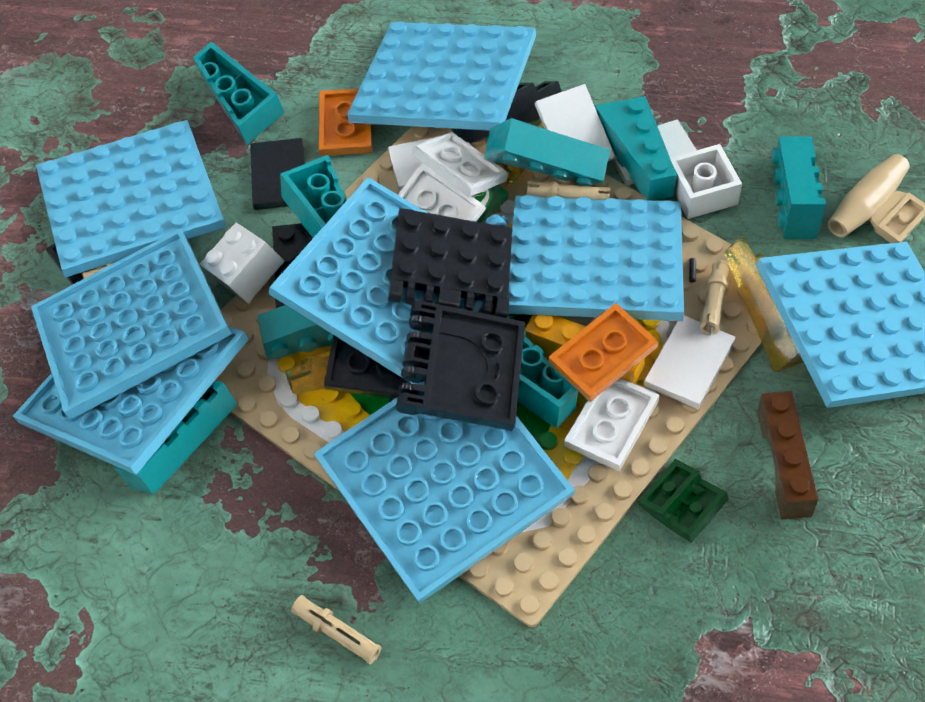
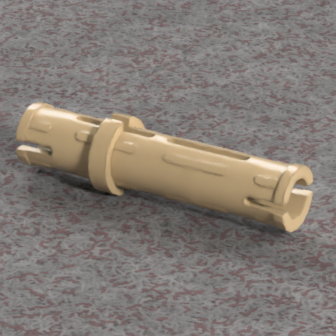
(547, 189)
(716, 288)
(306, 610)

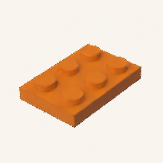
(335, 131)
(603, 352)

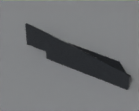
(521, 109)

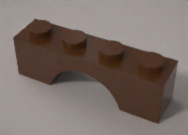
(793, 474)

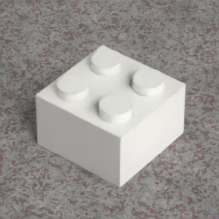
(705, 181)
(242, 262)

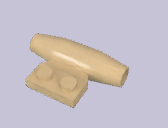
(876, 200)

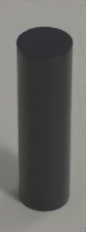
(692, 270)

